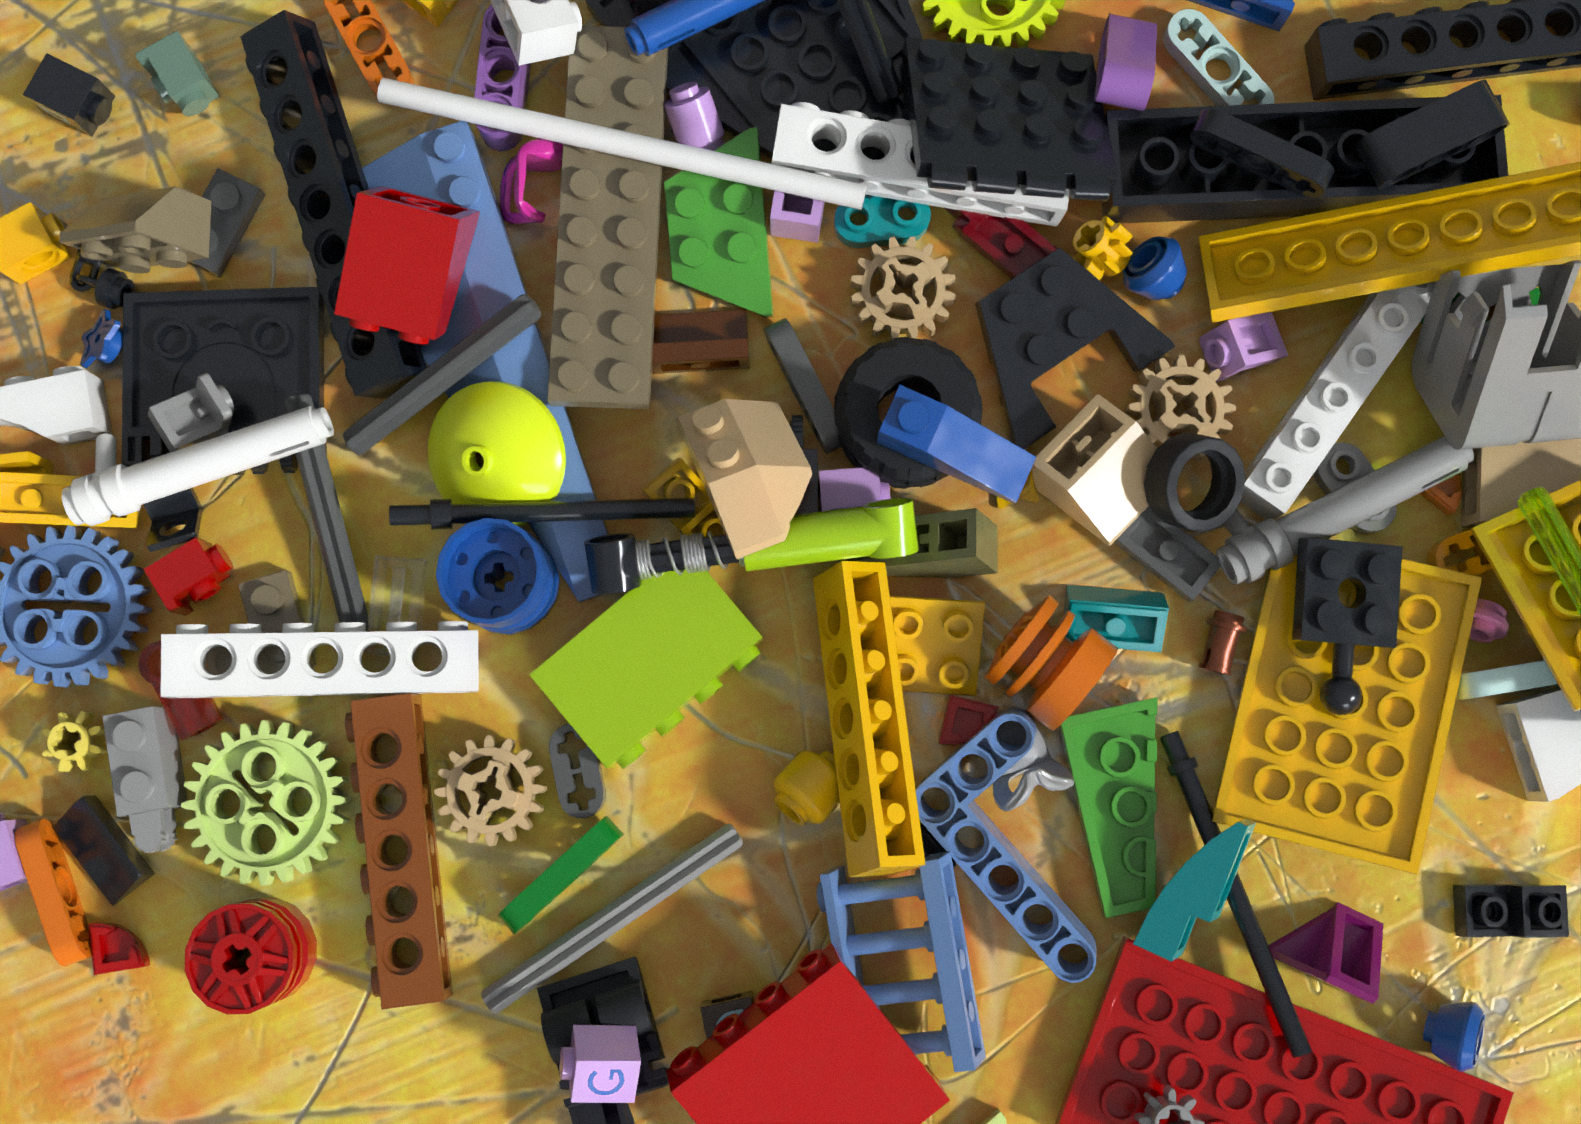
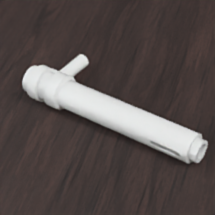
(124, 489)

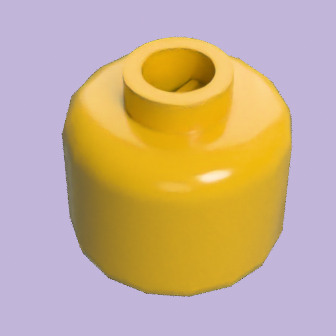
(807, 788)

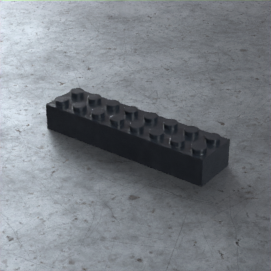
(1175, 180)

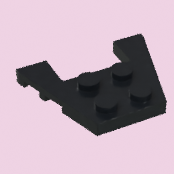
(1044, 320)

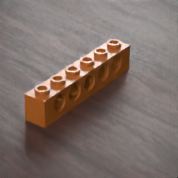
(420, 871)

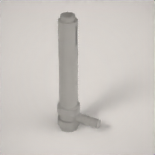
(1276, 541)

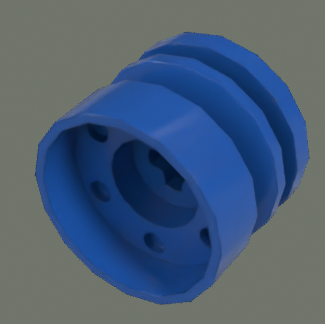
(479, 557)

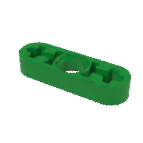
(560, 875)

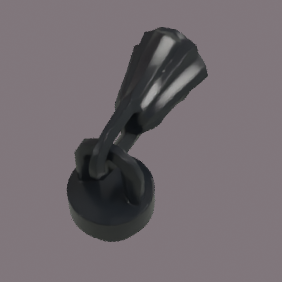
(109, 285)

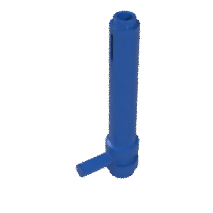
(678, 21)

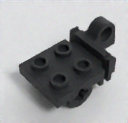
(603, 997)

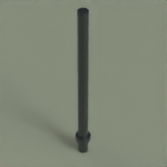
(1183, 768)

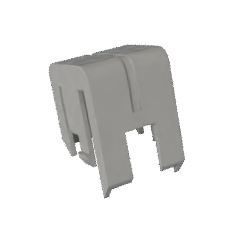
(1507, 374)

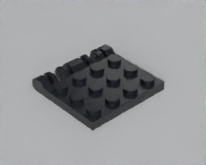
(248, 340)

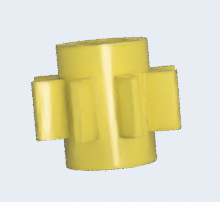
(65, 734)

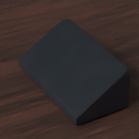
(102, 849)

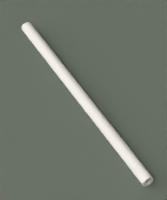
(622, 143)

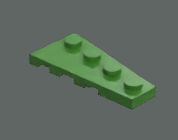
(1114, 789)

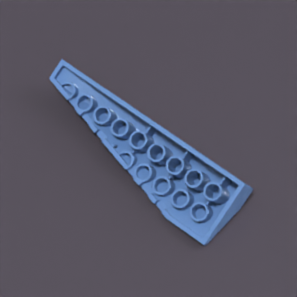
(451, 169)

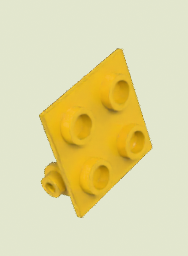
(938, 643)

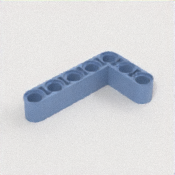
(998, 850)

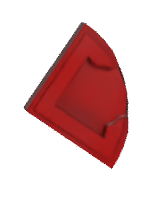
(964, 719)
(115, 948)

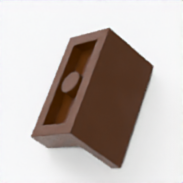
(700, 342)

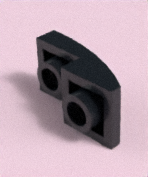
(1510, 910)

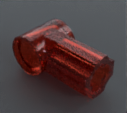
(188, 715)

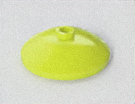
(513, 435)

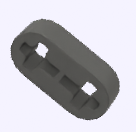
(565, 774)

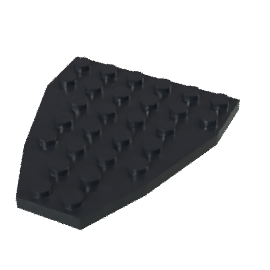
(780, 57)

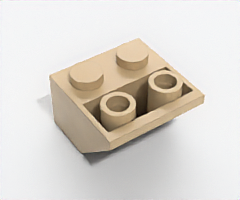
(1097, 469)

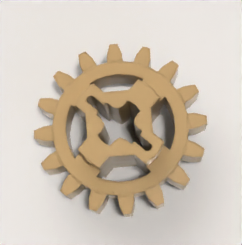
(918, 277)
(1168, 394)
(481, 812)

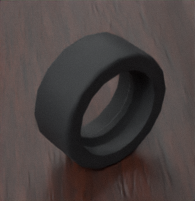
(1225, 487)

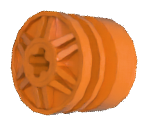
(1050, 663)

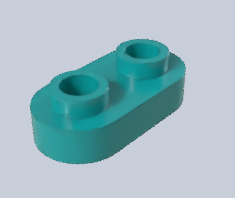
(882, 223)

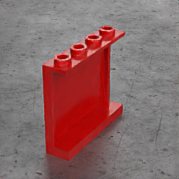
(807, 1056)

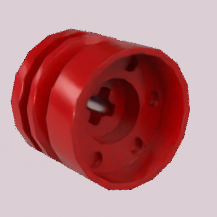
(280, 948)

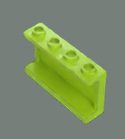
(647, 662)

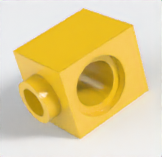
(30, 243)

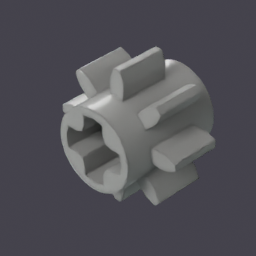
(1160, 1108)

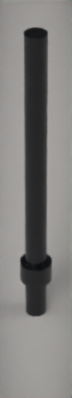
(443, 514)

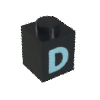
(70, 95)

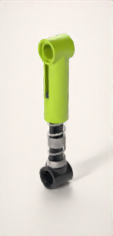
(873, 530)

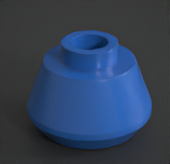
(1156, 269)
(1456, 1033)

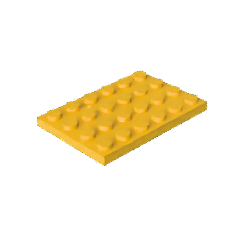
(1357, 778)

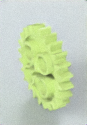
(236, 837)

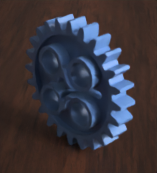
(71, 562)

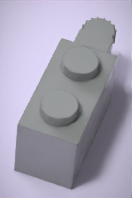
(146, 774)

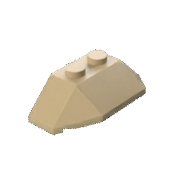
(748, 469)

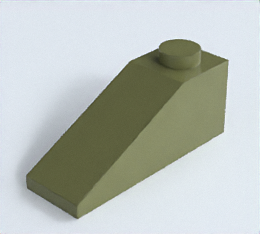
(949, 547)

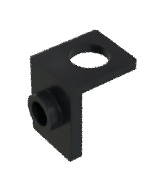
(171, 511)

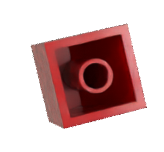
(404, 263)

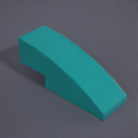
(1195, 892)

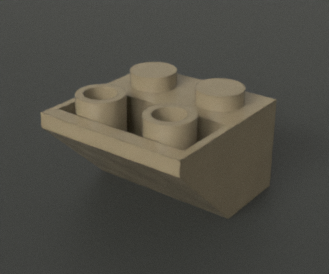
(144, 230)

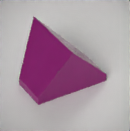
(1338, 950)

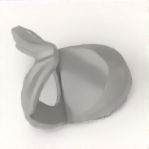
(1037, 769)

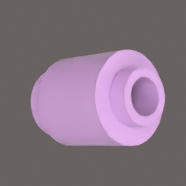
(694, 117)

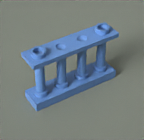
(941, 934)

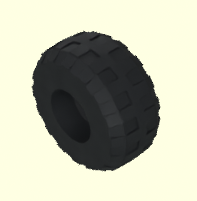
(877, 373)

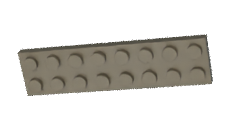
(607, 230)

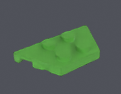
(721, 233)

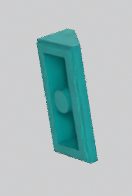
(1120, 615)

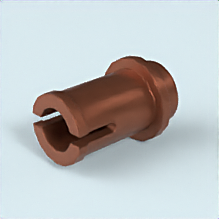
(1222, 642)

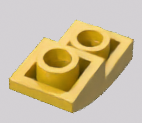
(681, 482)

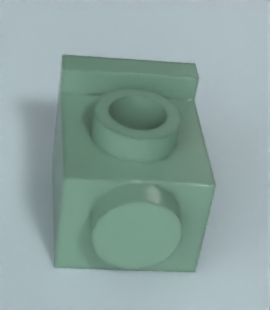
(178, 74)

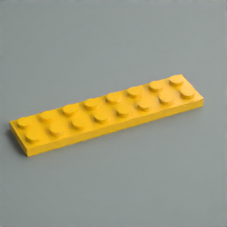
(1394, 243)

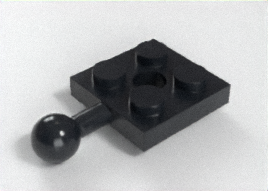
(1323, 618)

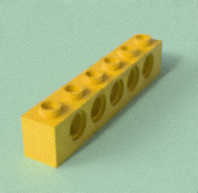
(868, 720)

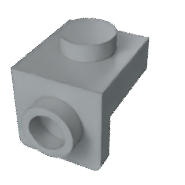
(193, 415)

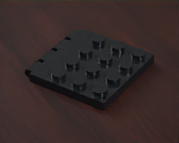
(1007, 120)

